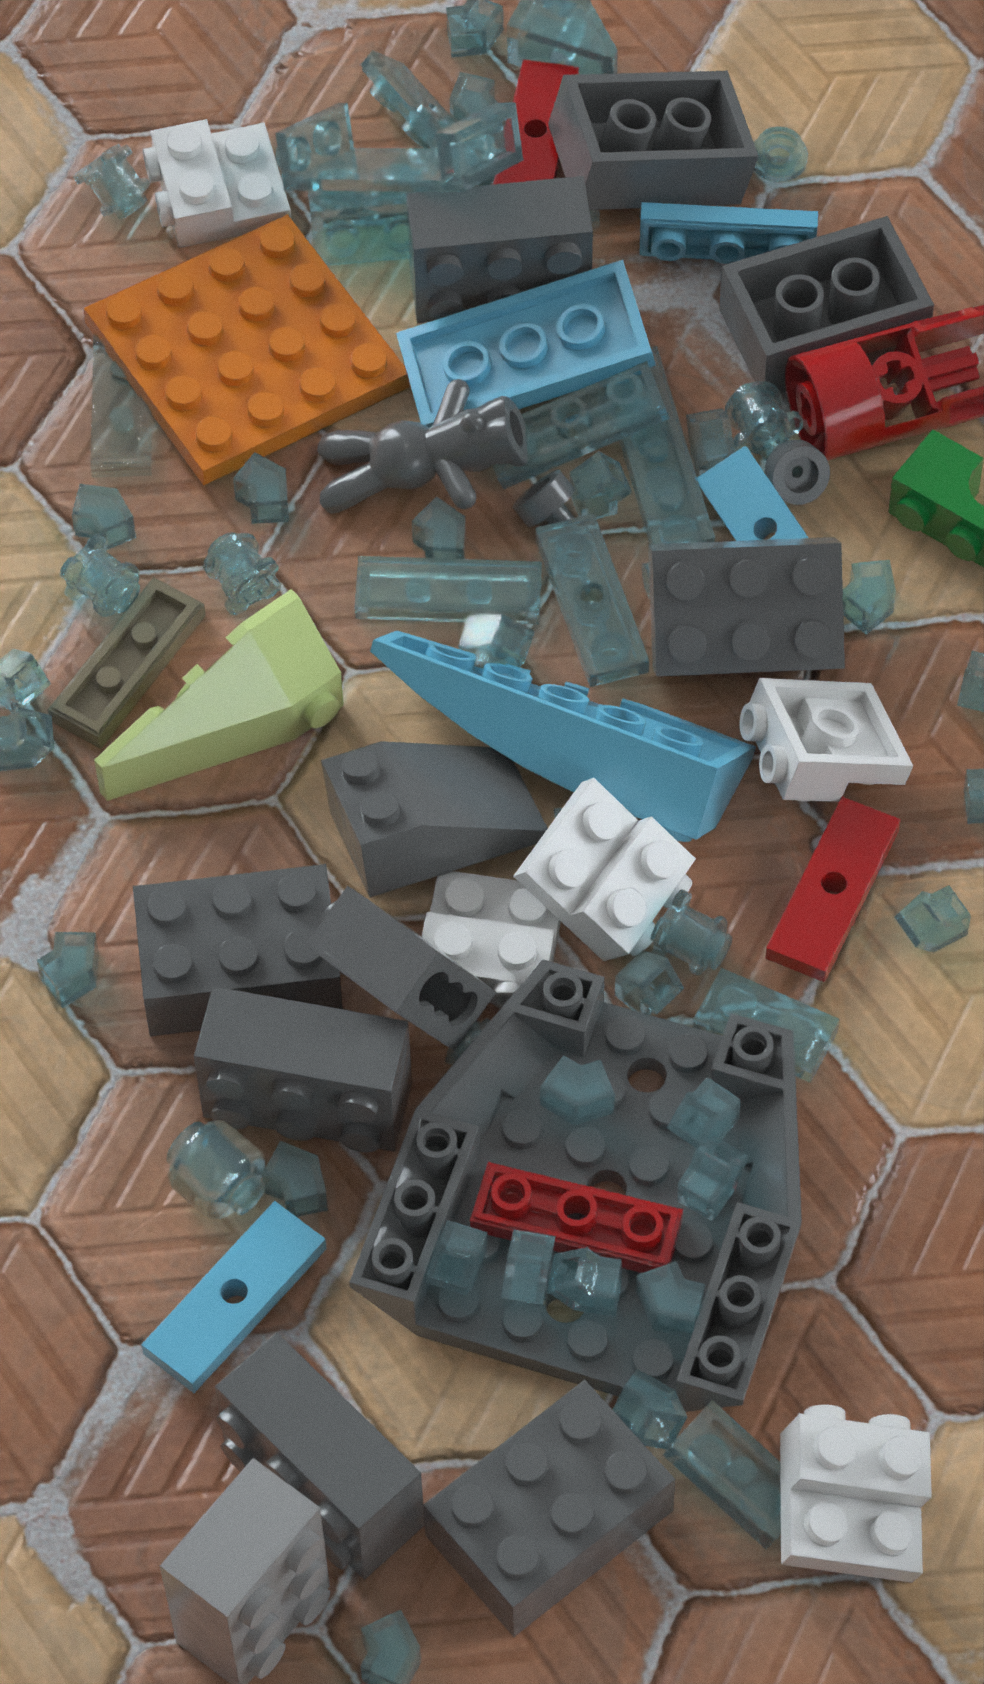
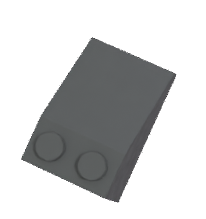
(427, 809)

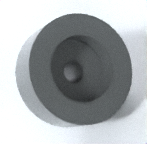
(798, 471)
(545, 500)

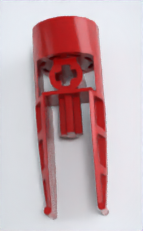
(846, 403)

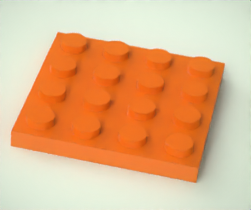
(246, 348)

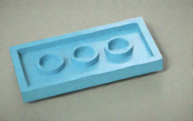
(529, 343)

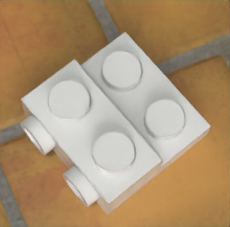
(214, 181)
(822, 738)
(605, 872)
(491, 929)
(853, 1494)

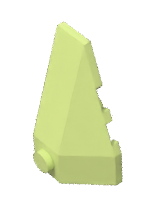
(254, 697)

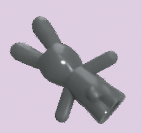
(412, 454)

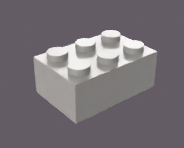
(247, 1575)

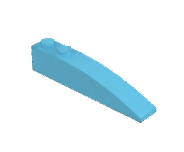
(634, 751)

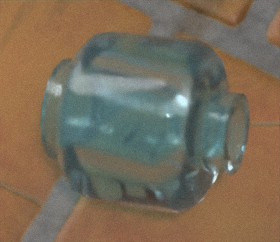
(216, 1169)

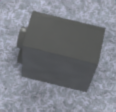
(400, 968)

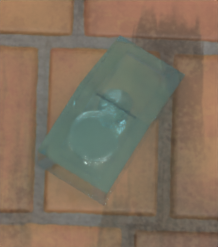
(561, 34)

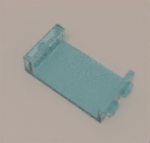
(322, 155)

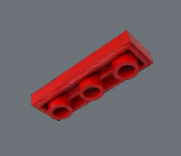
(535, 100)
(843, 862)
(614, 1224)

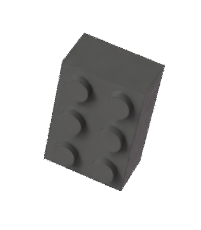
(654, 138)
(495, 242)
(820, 296)
(746, 606)
(231, 935)
(304, 1069)
(325, 1449)
(549, 1507)

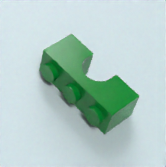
(938, 494)

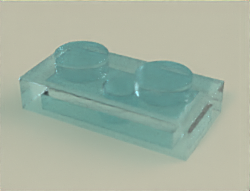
(737, 995)
(731, 1471)

